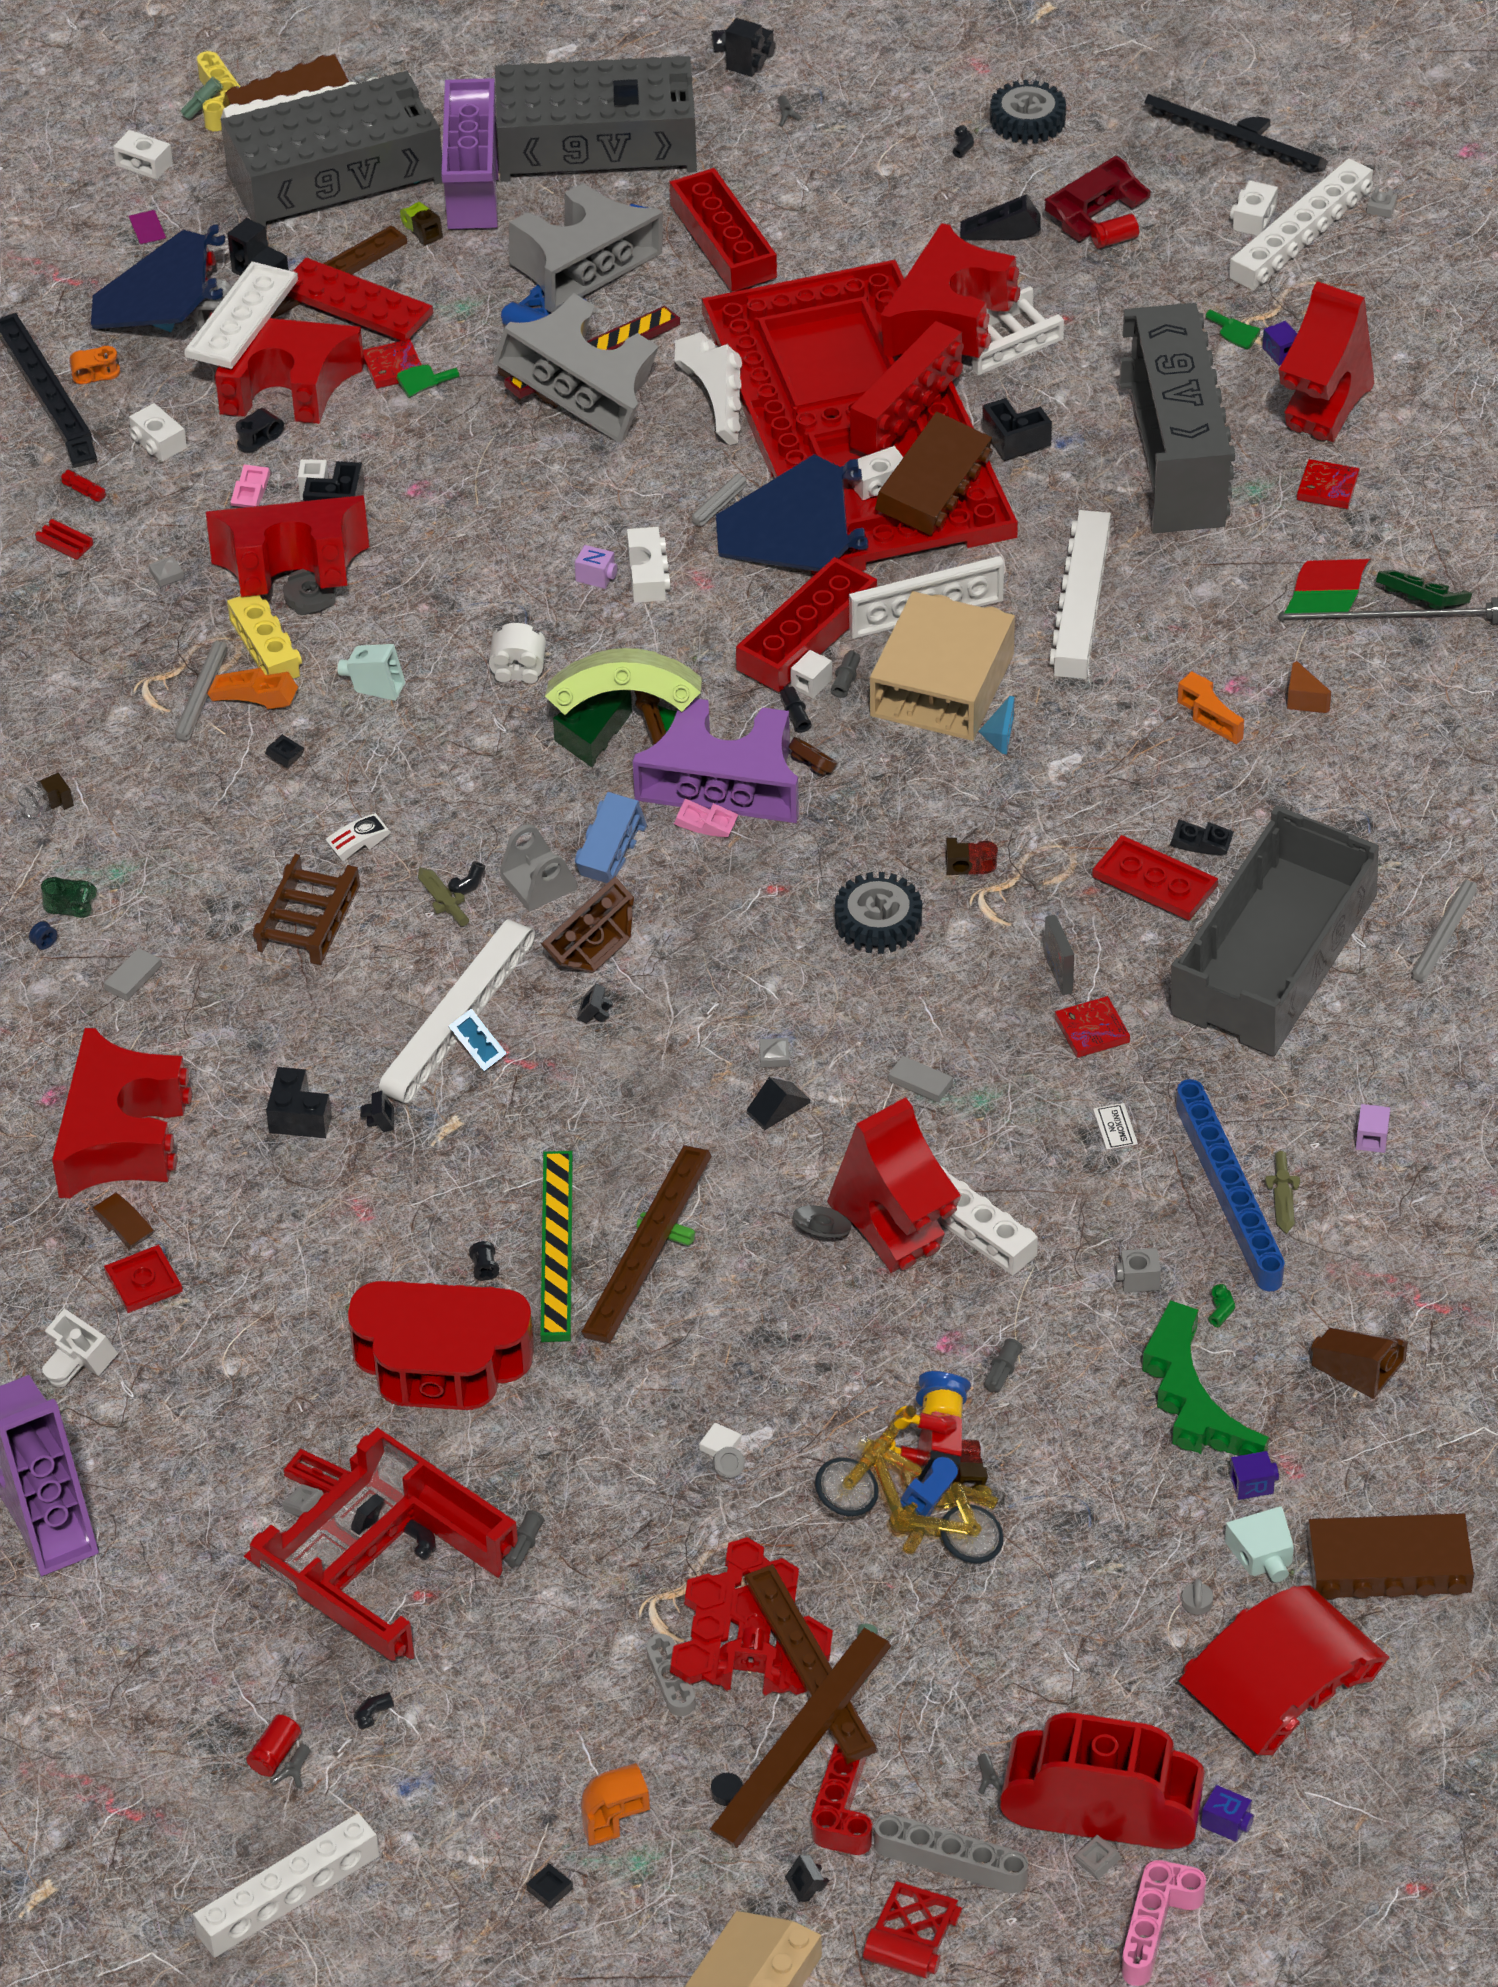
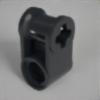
(258, 430)

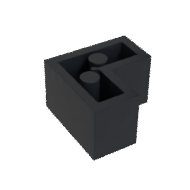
(747, 46)
(249, 244)
(1016, 432)
(346, 482)
(294, 1108)

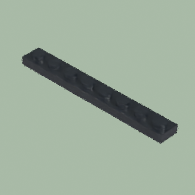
(1244, 136)
(42, 379)

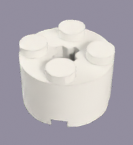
(517, 653)

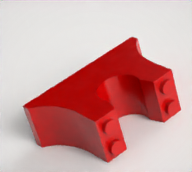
(951, 286)
(296, 356)
(1328, 363)
(287, 537)
(103, 1116)
(894, 1187)

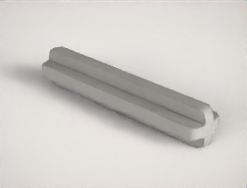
(719, 499)

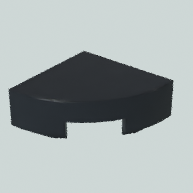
(1255, 124)

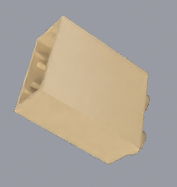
(942, 665)

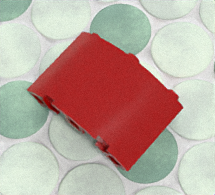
(1278, 1664)

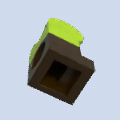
(422, 222)

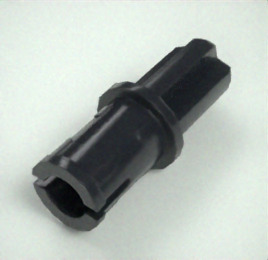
(796, 709)

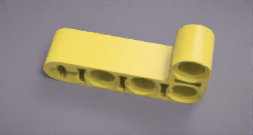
(212, 66)

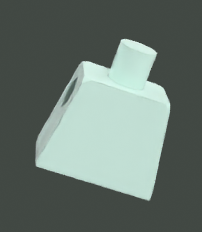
(374, 671)
(1262, 1543)

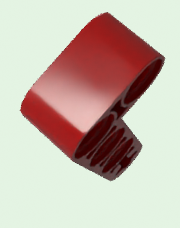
(837, 1814)

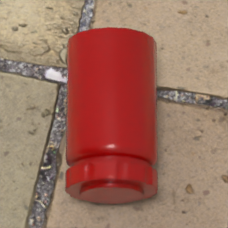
(1114, 231)
(273, 1745)

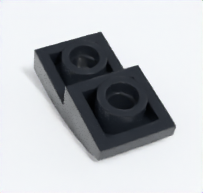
(1192, 838)

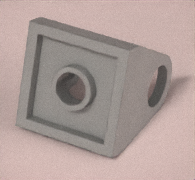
(534, 871)

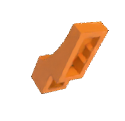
(255, 687)
(1198, 695)

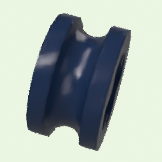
(43, 935)

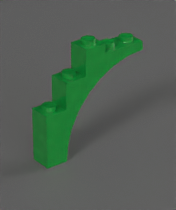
(1181, 1393)

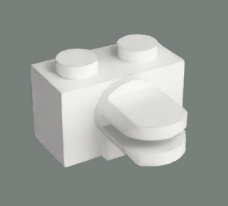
(77, 1347)

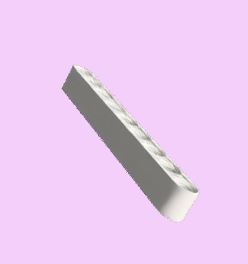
(472, 992)

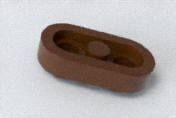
(804, 751)

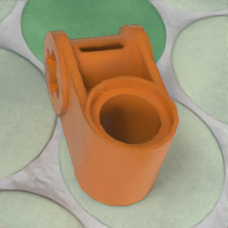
(92, 366)

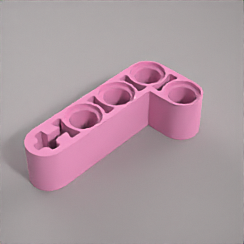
(1150, 1923)

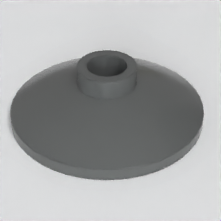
(821, 1222)

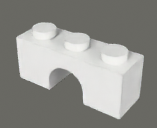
(648, 564)

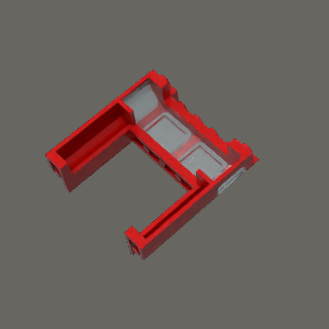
(325, 1555)

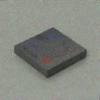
(1059, 954)

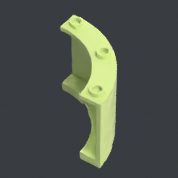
(624, 670)

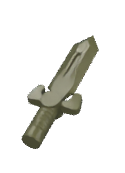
(443, 895)
(1283, 1193)

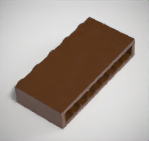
(302, 77)
(934, 473)
(1390, 1555)

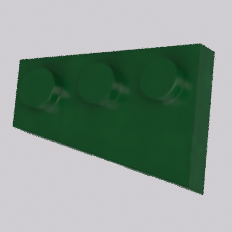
(1414, 587)

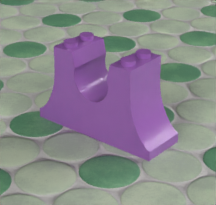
(470, 154)
(735, 774)
(41, 1479)

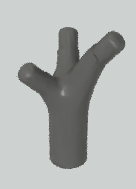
(786, 110)
(294, 1766)
(989, 1773)

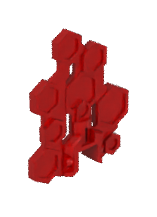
(718, 1605)

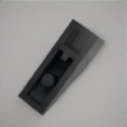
(1004, 222)

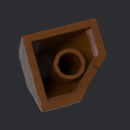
(1359, 1358)

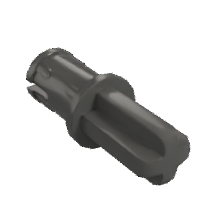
(845, 674)
(1003, 1365)
(526, 1538)

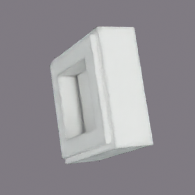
(718, 1438)

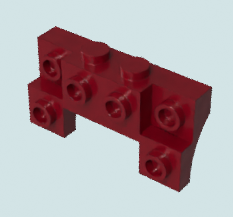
(1094, 192)

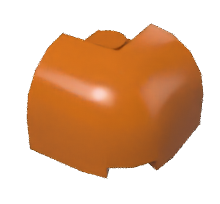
(612, 1797)

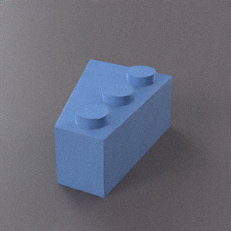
(609, 837)

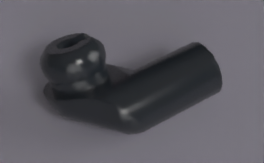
(370, 1706)

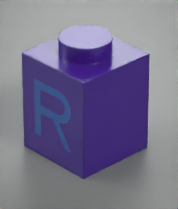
(1278, 341)
(1253, 1475)
(1227, 1813)

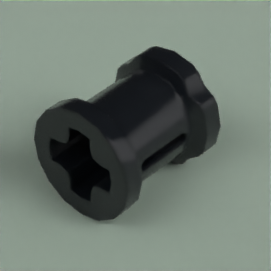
(484, 1260)

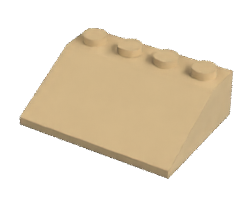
(759, 1954)

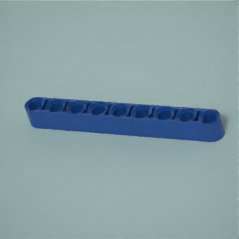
(1230, 1185)

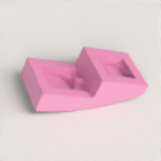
(251, 486)
(706, 821)

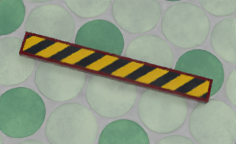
(648, 326)

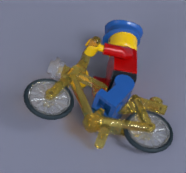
(926, 1472)

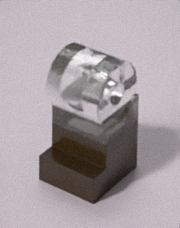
(44, 796)

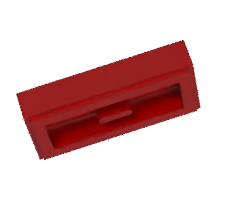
(67, 537)
(312, 1476)

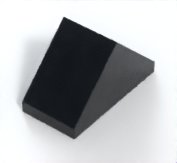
(776, 1102)

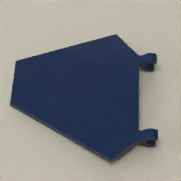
(161, 285)
(793, 518)

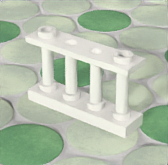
(1023, 340)

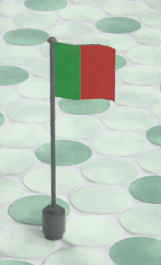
(1333, 586)

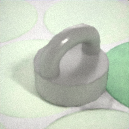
(1197, 1598)

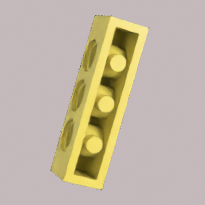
(263, 635)

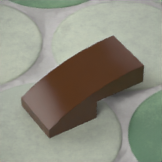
(123, 1219)

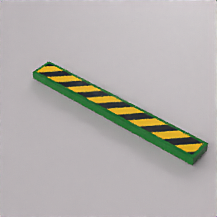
(556, 1246)

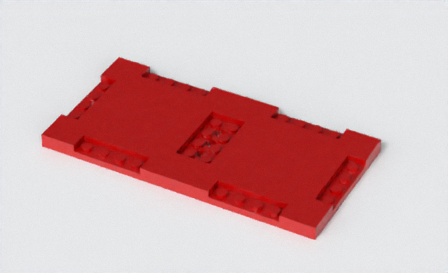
(811, 355)

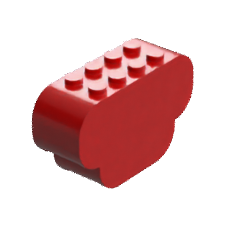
(440, 1341)
(1103, 1780)

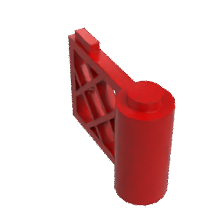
(903, 1947)

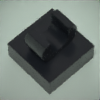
(594, 1005)
(379, 1112)
(806, 1878)

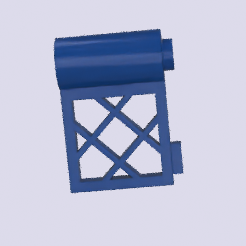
(522, 312)

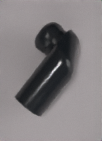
(964, 139)
(470, 882)
(424, 1537)

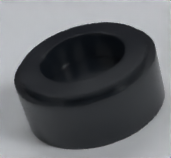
(725, 1787)

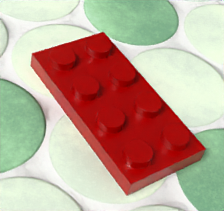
(1155, 877)

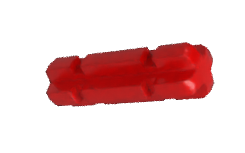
(83, 485)

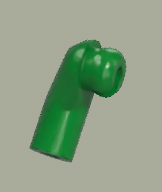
(1224, 1305)

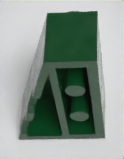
(592, 724)

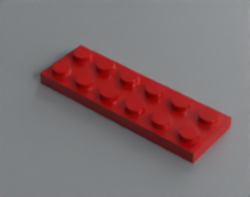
(359, 300)

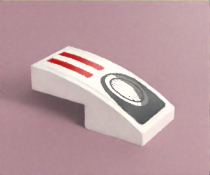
(362, 832)

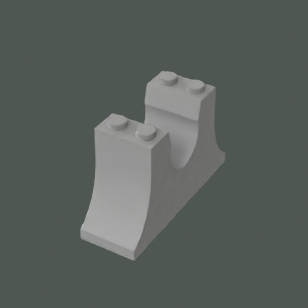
(592, 248)
(574, 374)

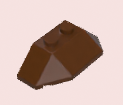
(593, 929)

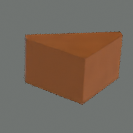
(1307, 692)

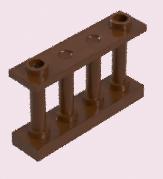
(326, 925)

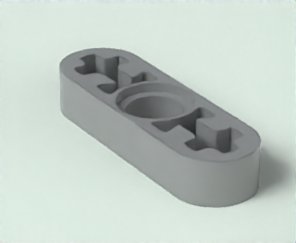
(669, 1687)

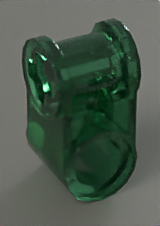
(66, 897)

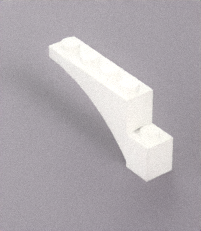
(721, 376)

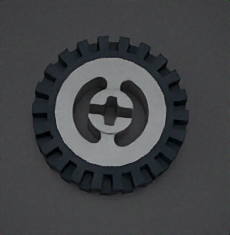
(1028, 111)
(862, 922)

